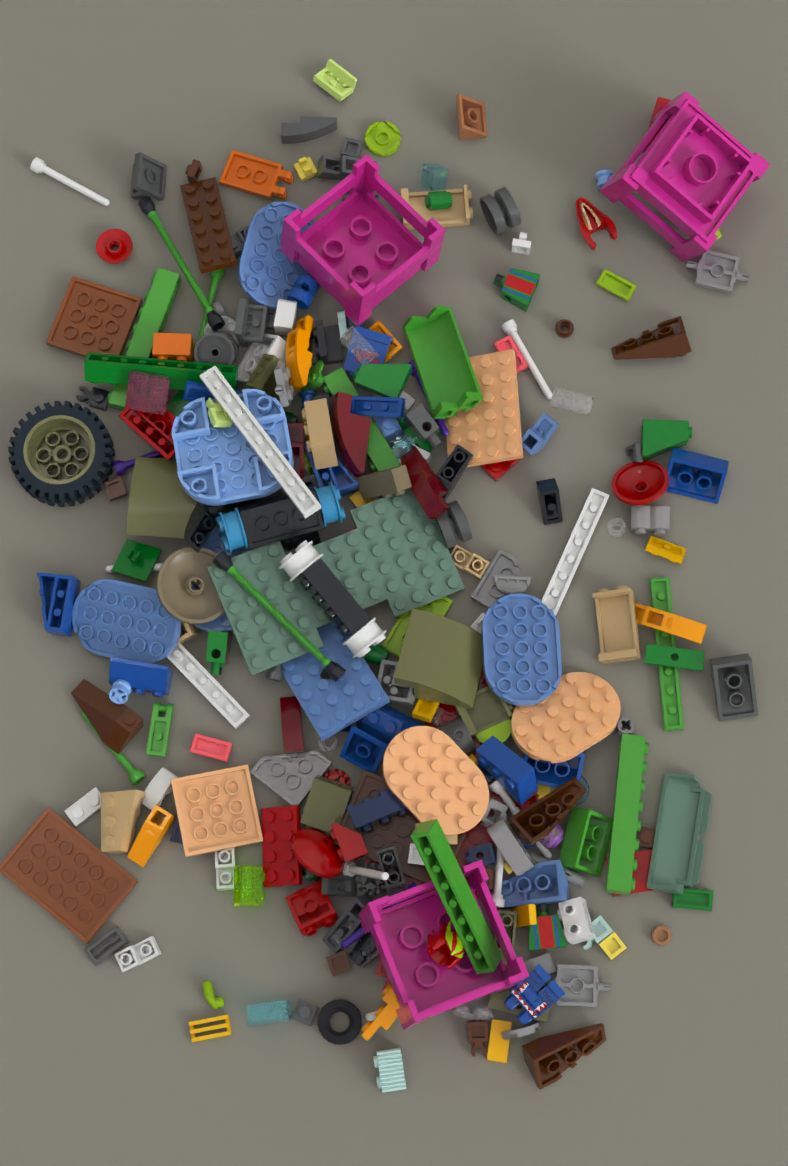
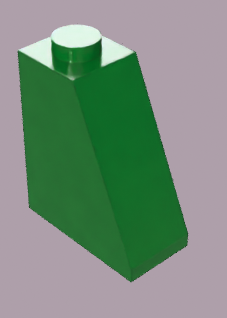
(383, 379)
(662, 436)

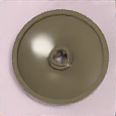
(175, 589)

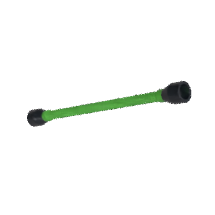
(214, 319)
(224, 563)

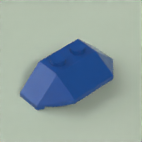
(386, 723)

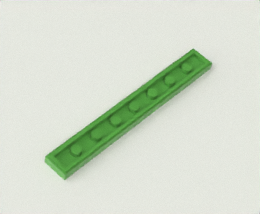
(668, 676)

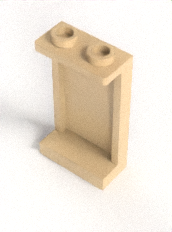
(457, 215)
(617, 625)

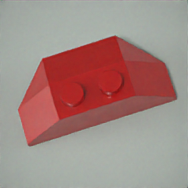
(152, 429)

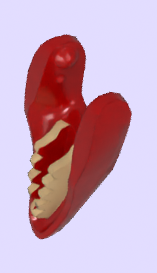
(591, 220)

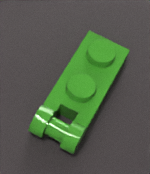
(159, 730)

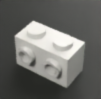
(576, 920)

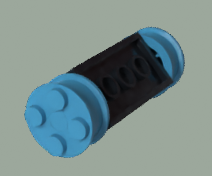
(277, 519)

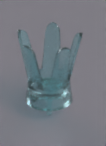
(406, 441)

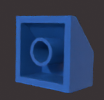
(363, 750)

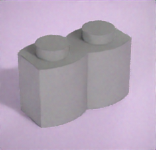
(649, 519)

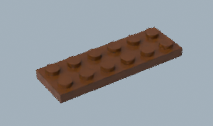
(208, 225)

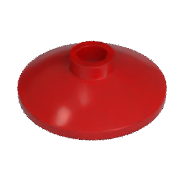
(111, 239)

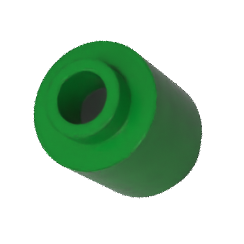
(438, 200)
(376, 654)

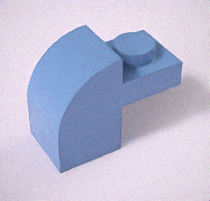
(540, 434)

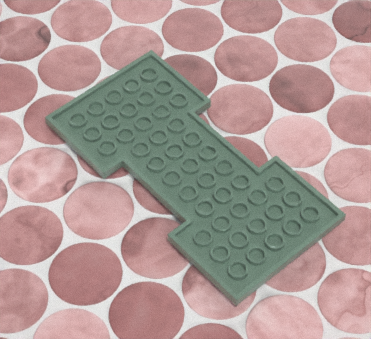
(388, 557)

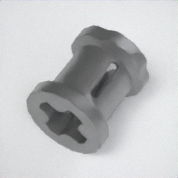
(624, 720)

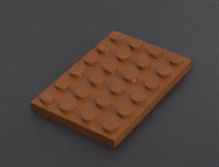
(67, 875)

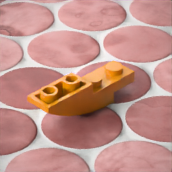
(296, 352)
(670, 623)
(385, 1015)

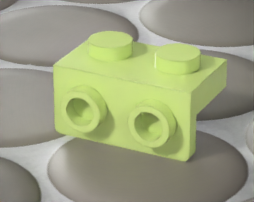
(335, 80)

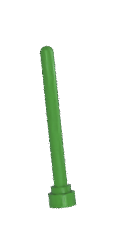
(216, 276)
(135, 775)

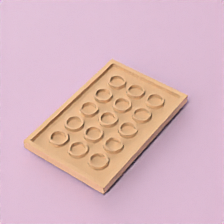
(494, 425)

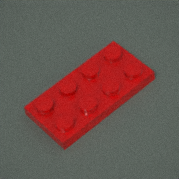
(279, 860)

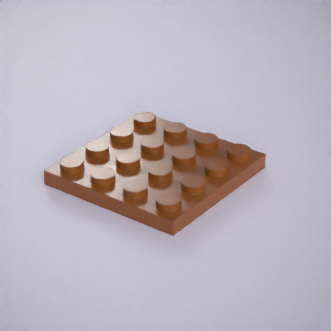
(93, 319)

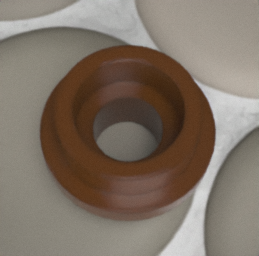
(564, 323)

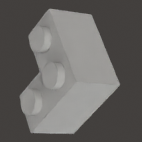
(396, 693)

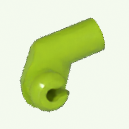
(210, 997)

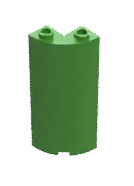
(442, 362)

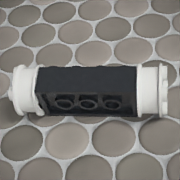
(334, 599)

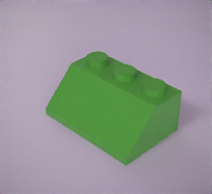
(586, 841)

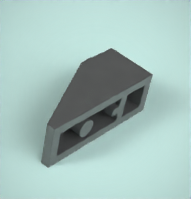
(346, 923)

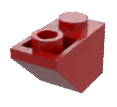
(350, 843)

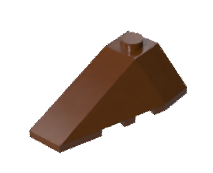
(664, 342)
(112, 721)
(543, 815)
(556, 1052)

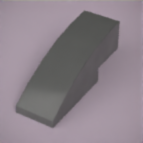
(308, 129)
(335, 167)

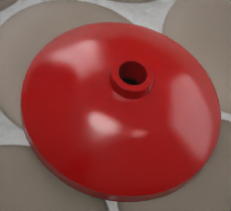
(640, 482)
(317, 853)

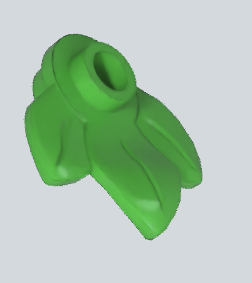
(315, 376)

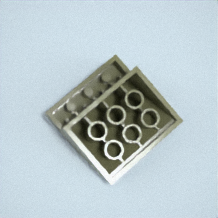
(157, 500)
(440, 660)

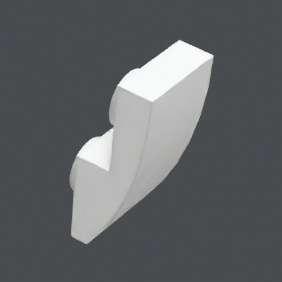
(158, 788)
(224, 866)
(138, 954)

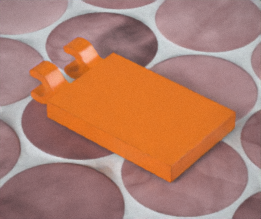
(255, 175)

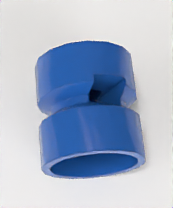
(303, 291)

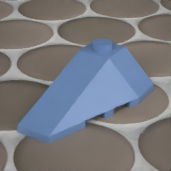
(539, 885)

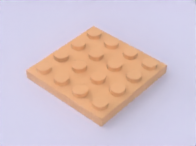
(216, 810)

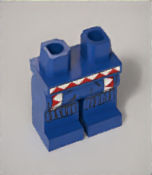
(530, 999)

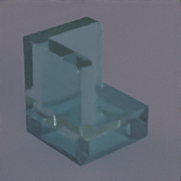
(434, 177)

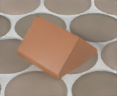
(470, 118)

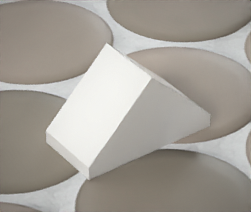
(285, 316)

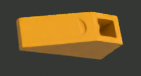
(150, 835)

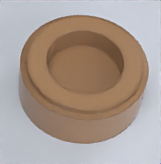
(661, 935)

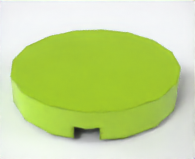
(382, 138)

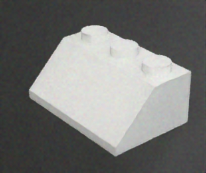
(272, 345)

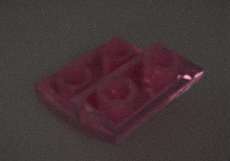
(147, 392)

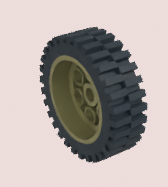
(34, 440)

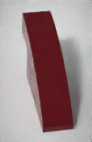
(350, 433)
(425, 484)

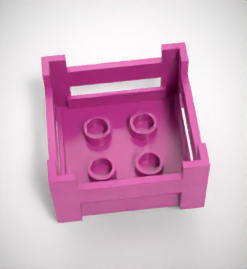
(688, 174)
(359, 246)
(402, 938)

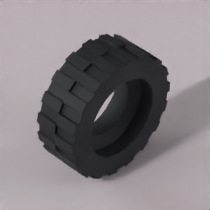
(324, 1022)

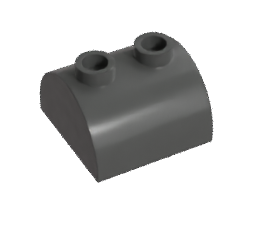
(459, 734)

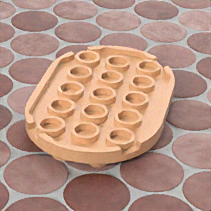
(569, 721)
(435, 779)

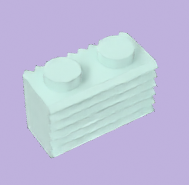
(390, 1070)

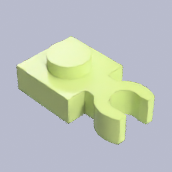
(217, 414)

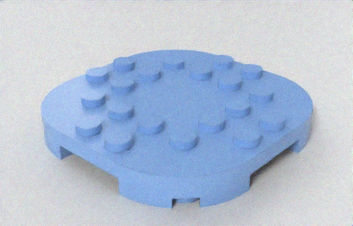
(218, 462)

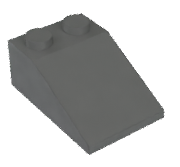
(734, 686)

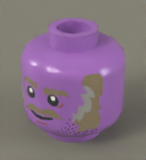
(554, 838)

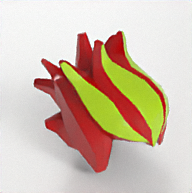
(445, 946)

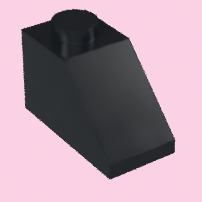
(549, 501)

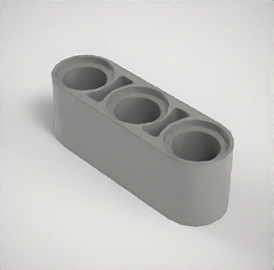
(511, 847)

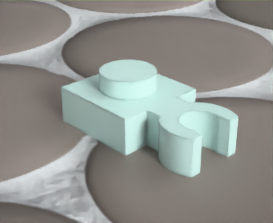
(342, 324)
(601, 931)

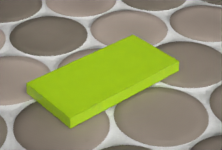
(397, 634)

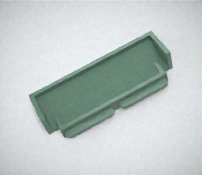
(677, 843)

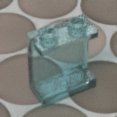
(268, 1013)

